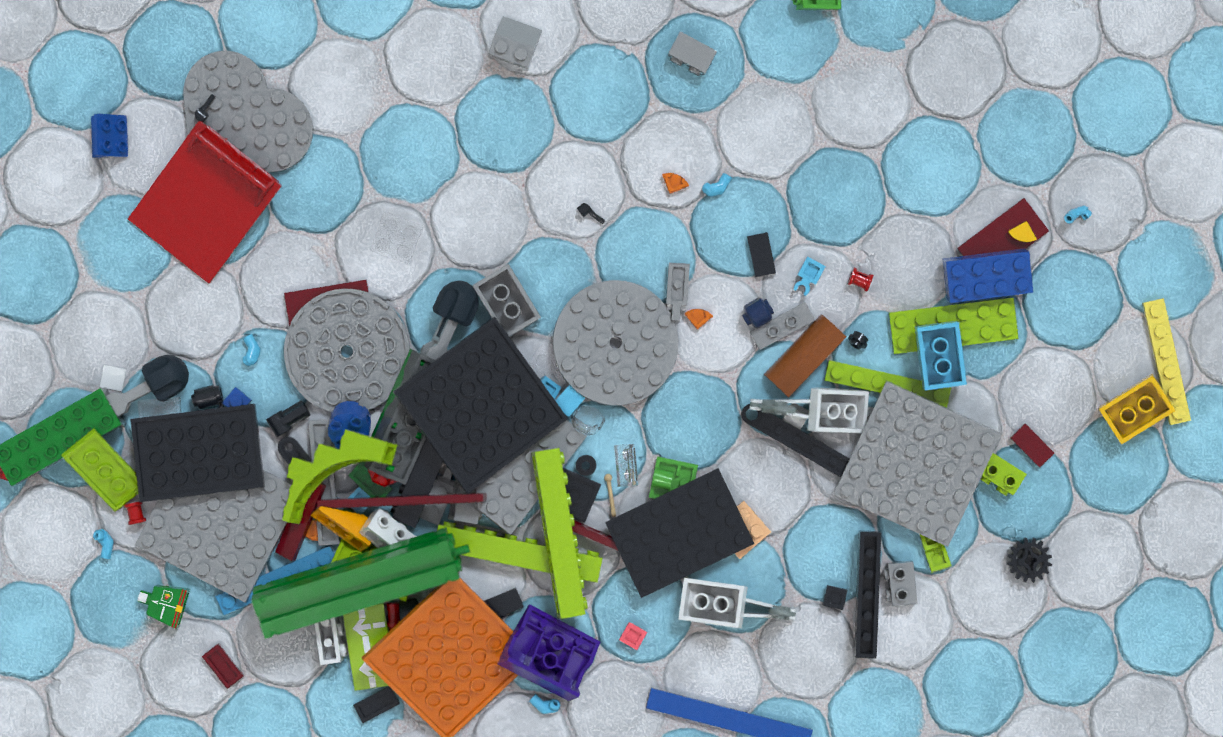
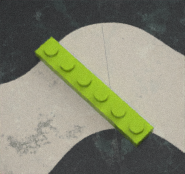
(875, 380)

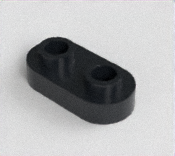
(296, 452)

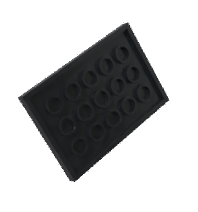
(197, 453)
(679, 533)

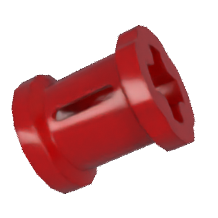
(860, 279)
(135, 513)

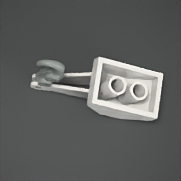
(828, 412)
(722, 604)

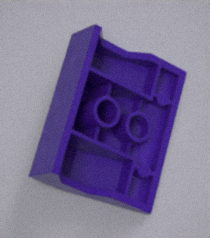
(549, 653)

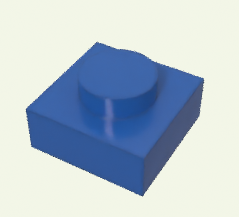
(236, 398)

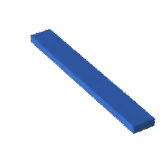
(722, 716)

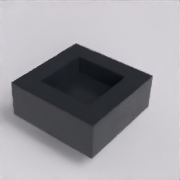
(834, 597)

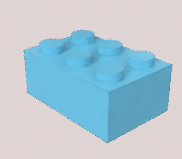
(940, 355)

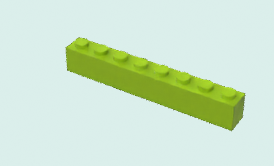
(558, 533)
(516, 552)

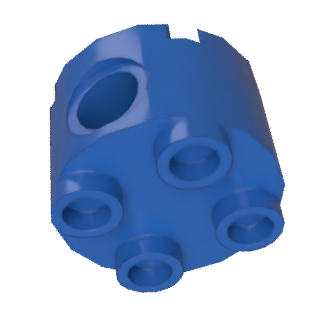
(350, 417)

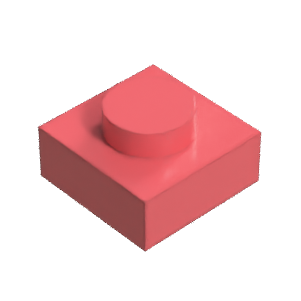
(633, 635)

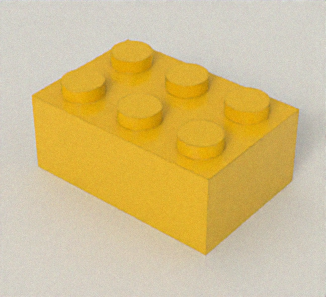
(1137, 408)

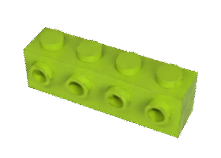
(1003, 475)

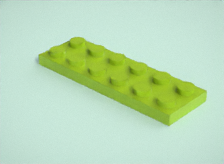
(977, 321)

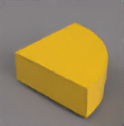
(1022, 233)

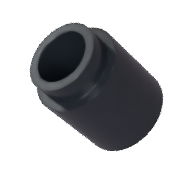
(207, 396)

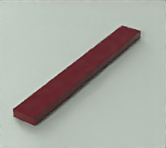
(402, 500)

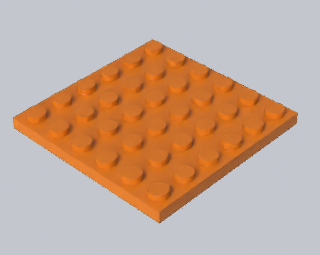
(445, 657)

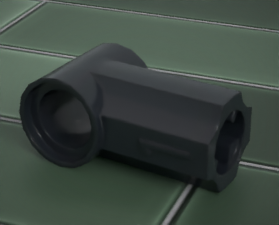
(284, 420)

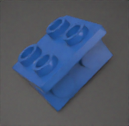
(109, 135)

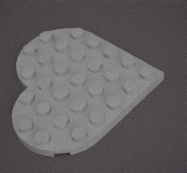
(257, 120)

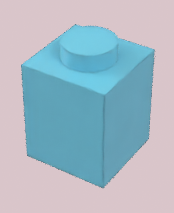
(569, 400)

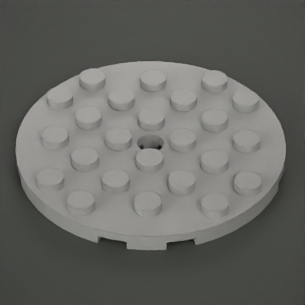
(339, 320)
(585, 350)

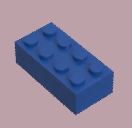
(987, 275)

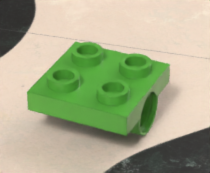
(670, 475)

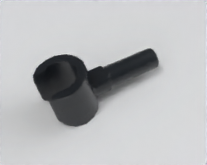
(200, 113)
(584, 209)

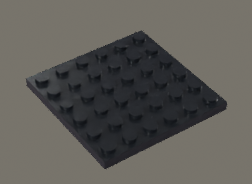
(480, 405)

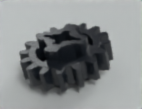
(1038, 558)

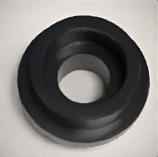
(858, 340)
(585, 472)

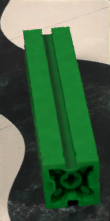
(357, 582)

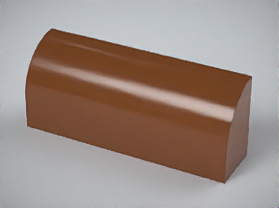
(805, 355)

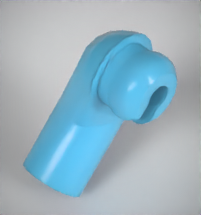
(717, 188)
(1073, 214)
(253, 351)
(106, 541)
(546, 706)

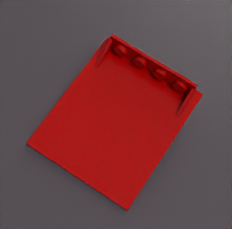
(204, 201)

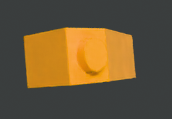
(343, 524)

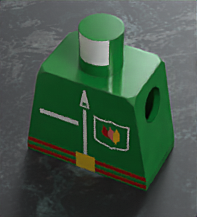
(165, 603)

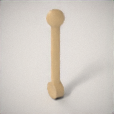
(608, 477)

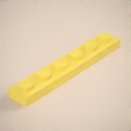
(1166, 359)

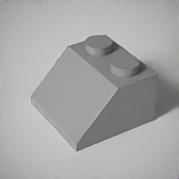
(515, 42)

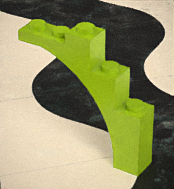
(327, 460)

